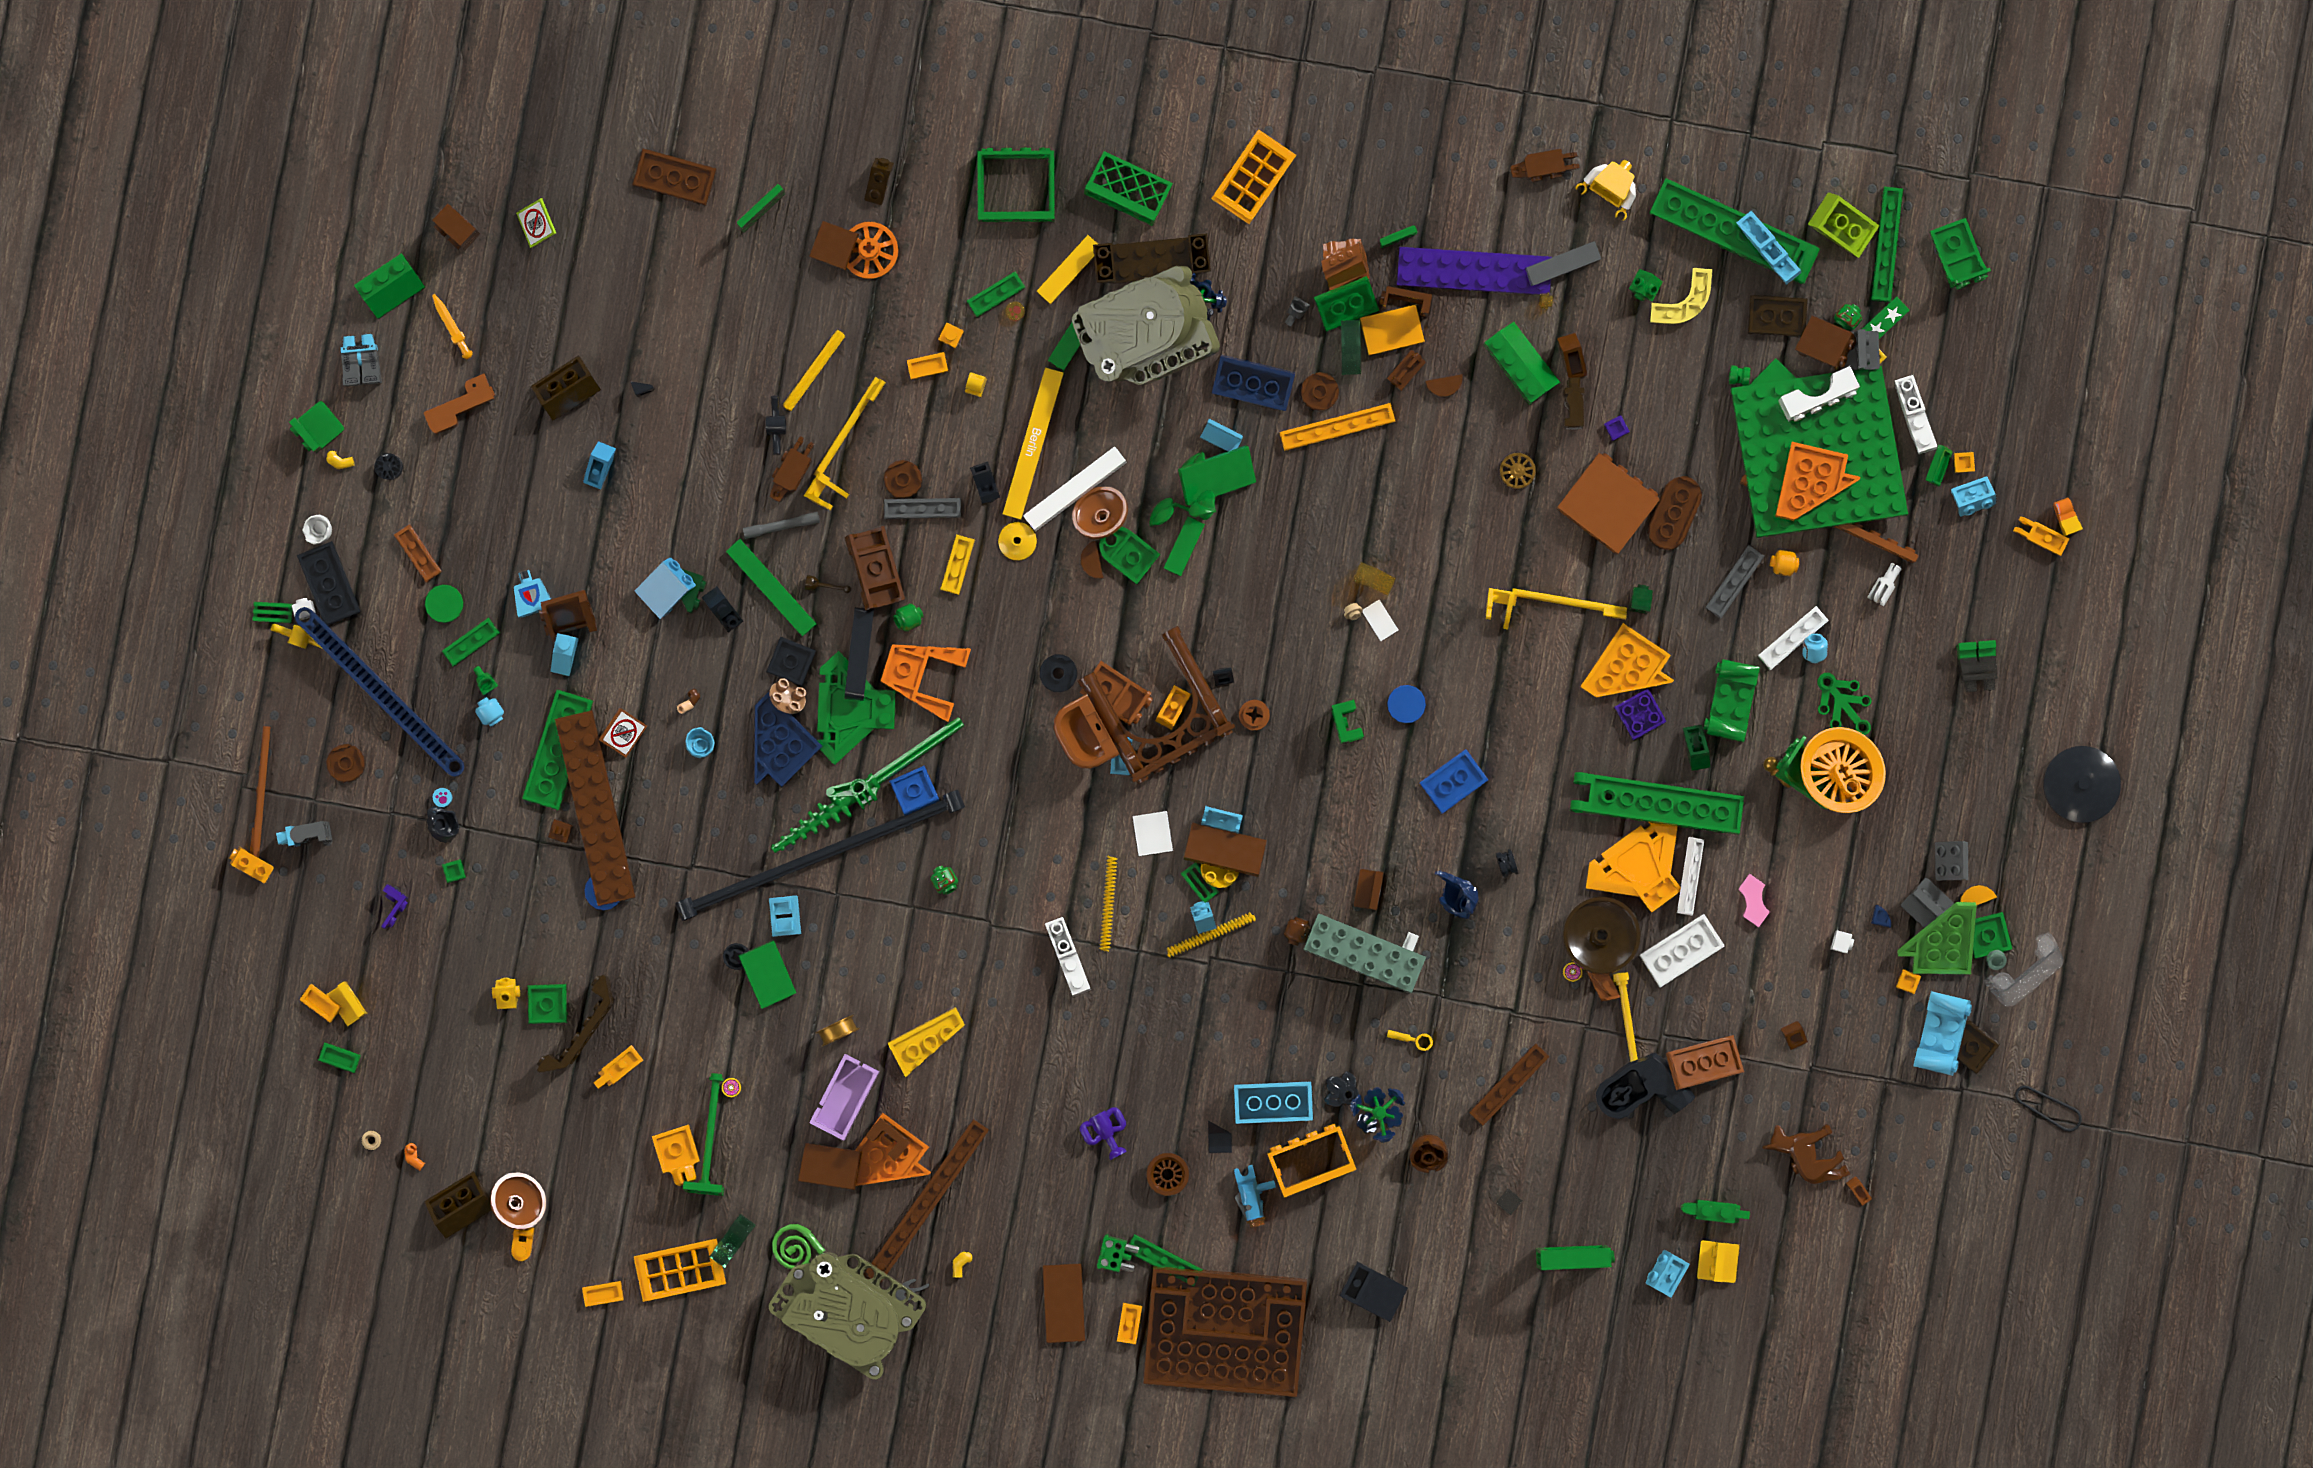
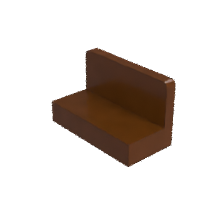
(1368, 889)

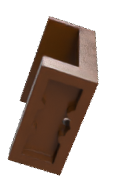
(1408, 296)

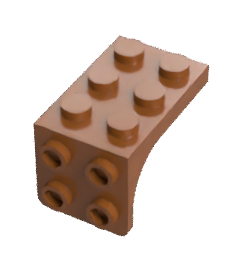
(1123, 694)

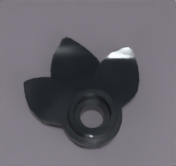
(1340, 1088)

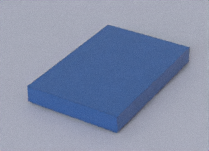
(1453, 781)

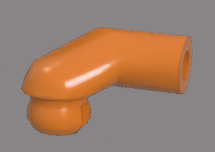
(411, 1156)

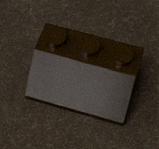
(565, 388)
(459, 1205)

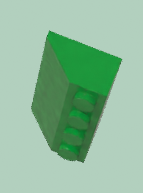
(1521, 363)

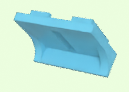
(781, 906)

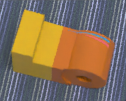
(2067, 517)

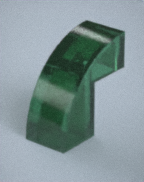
(1350, 347)
(732, 1240)

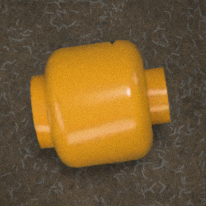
(1784, 563)

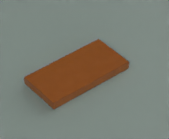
(1704, 1062)

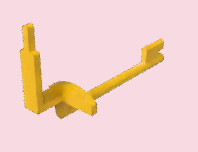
(822, 480)
(1509, 598)

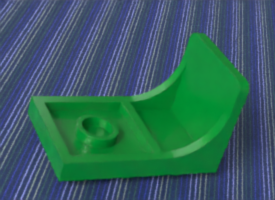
(1959, 254)
(1790, 771)

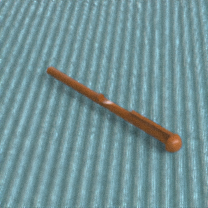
(260, 790)

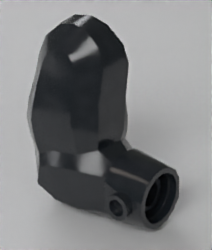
(1637, 1084)

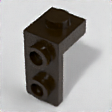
(878, 180)

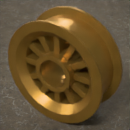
(837, 1030)

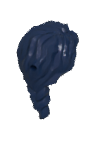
(1458, 895)

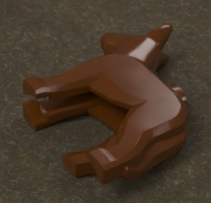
(1803, 1153)

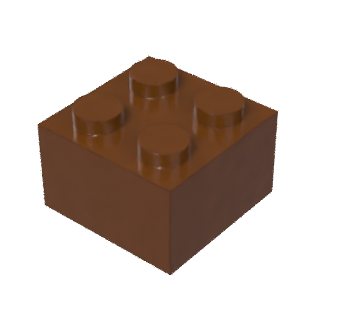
(459, 230)

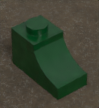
(1696, 747)

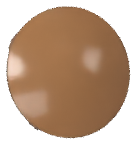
(787, 696)

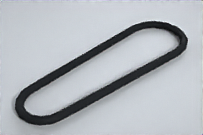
(2053, 1099)

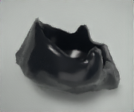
(442, 824)

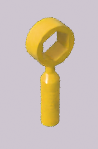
(1405, 1037)

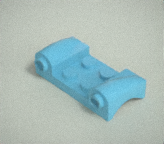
(1942, 1033)

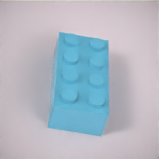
(1273, 1102)

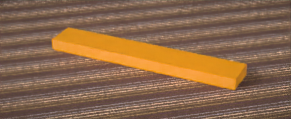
(1337, 427)

